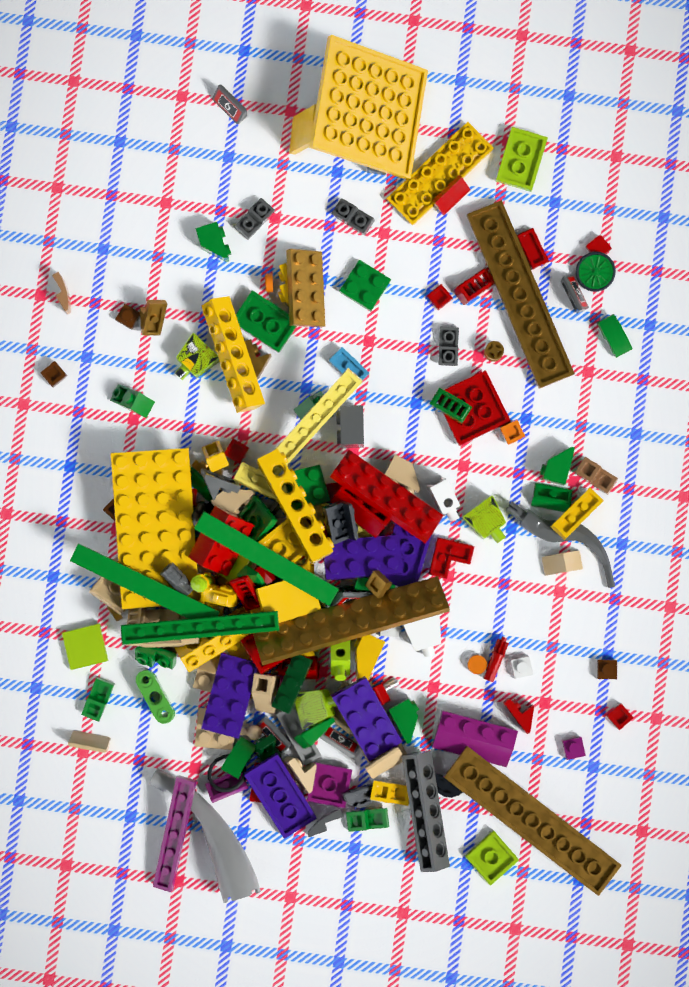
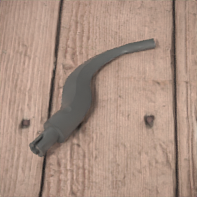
(542, 529)

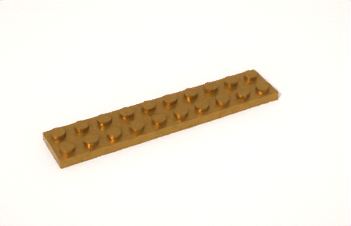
(520, 294)
(352, 620)
(532, 821)

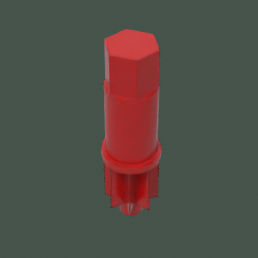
(496, 659)

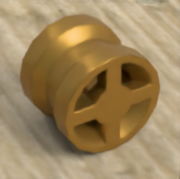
(493, 348)

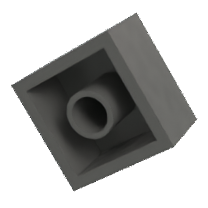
(351, 426)

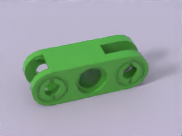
(156, 707)

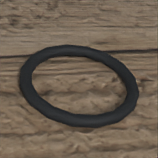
(219, 788)

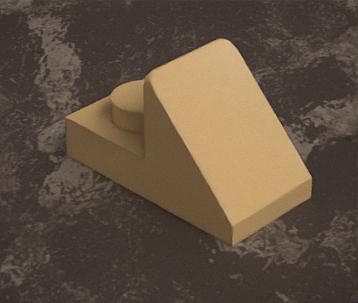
(206, 674)
(303, 776)

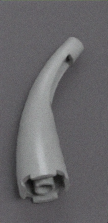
(230, 862)

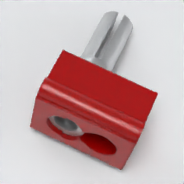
(381, 691)

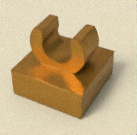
(378, 584)

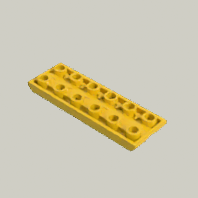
(452, 159)

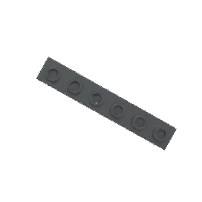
(425, 811)

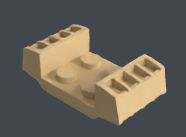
(140, 615)

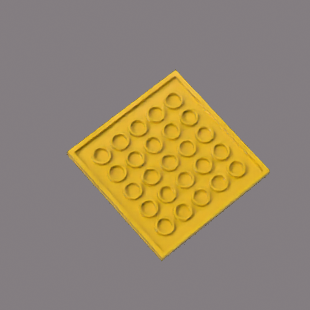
(368, 108)

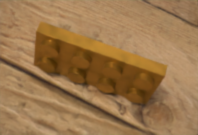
(305, 288)

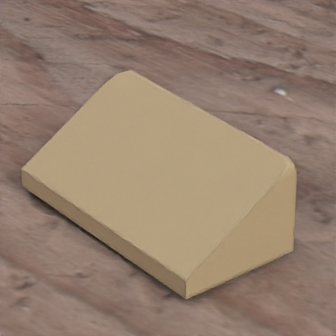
(89, 741)
(384, 762)

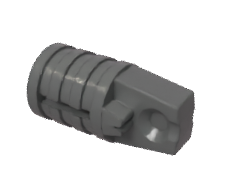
(176, 579)

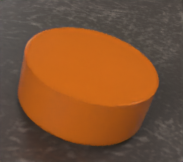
(269, 282)
(477, 664)

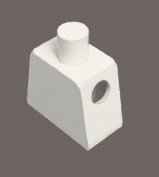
(425, 634)

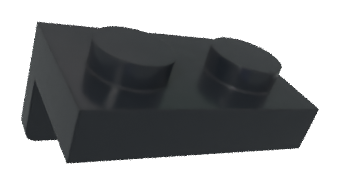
(340, 521)

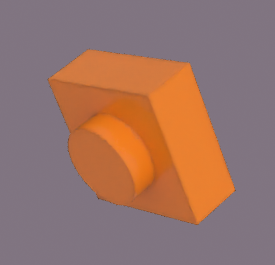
(512, 431)

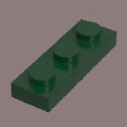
(292, 683)

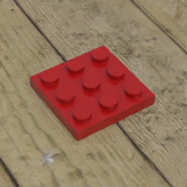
(486, 410)

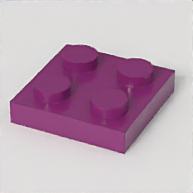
(329, 783)

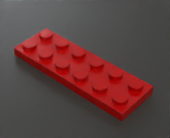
(386, 496)

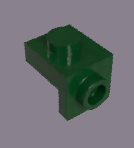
(266, 747)

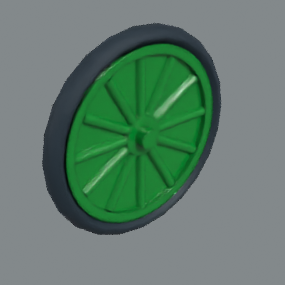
(595, 271)

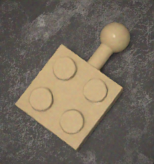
(219, 741)

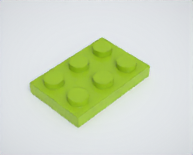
(521, 159)

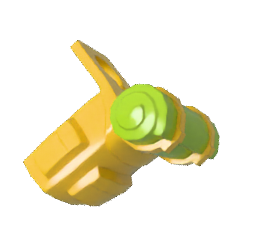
(214, 593)

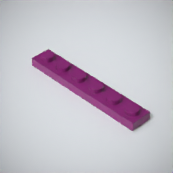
(174, 833)

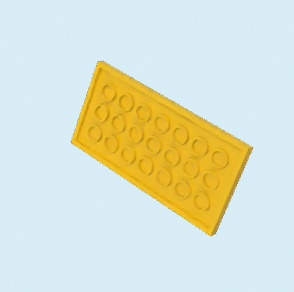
(153, 516)

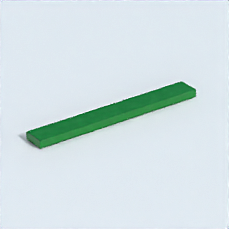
(266, 558)
(141, 584)
(200, 627)

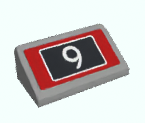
(340, 742)

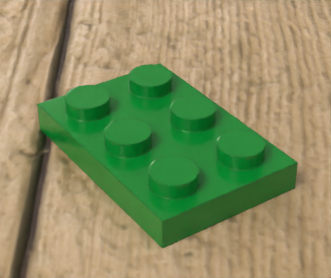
(265, 321)

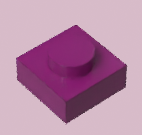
(573, 748)

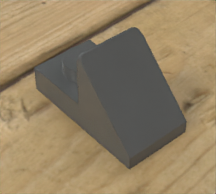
(217, 481)

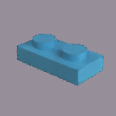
(342, 360)

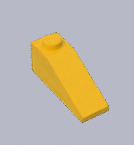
(367, 655)

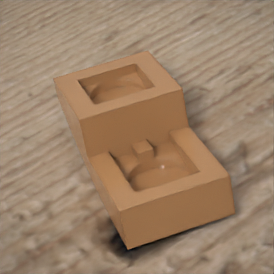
(64, 296)
(596, 475)

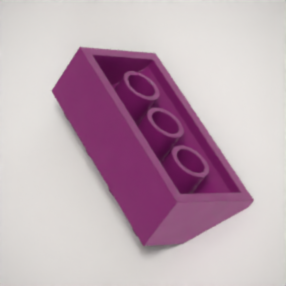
(488, 740)

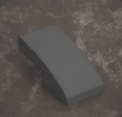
(320, 826)

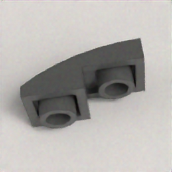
(353, 217)
(254, 219)
(448, 346)

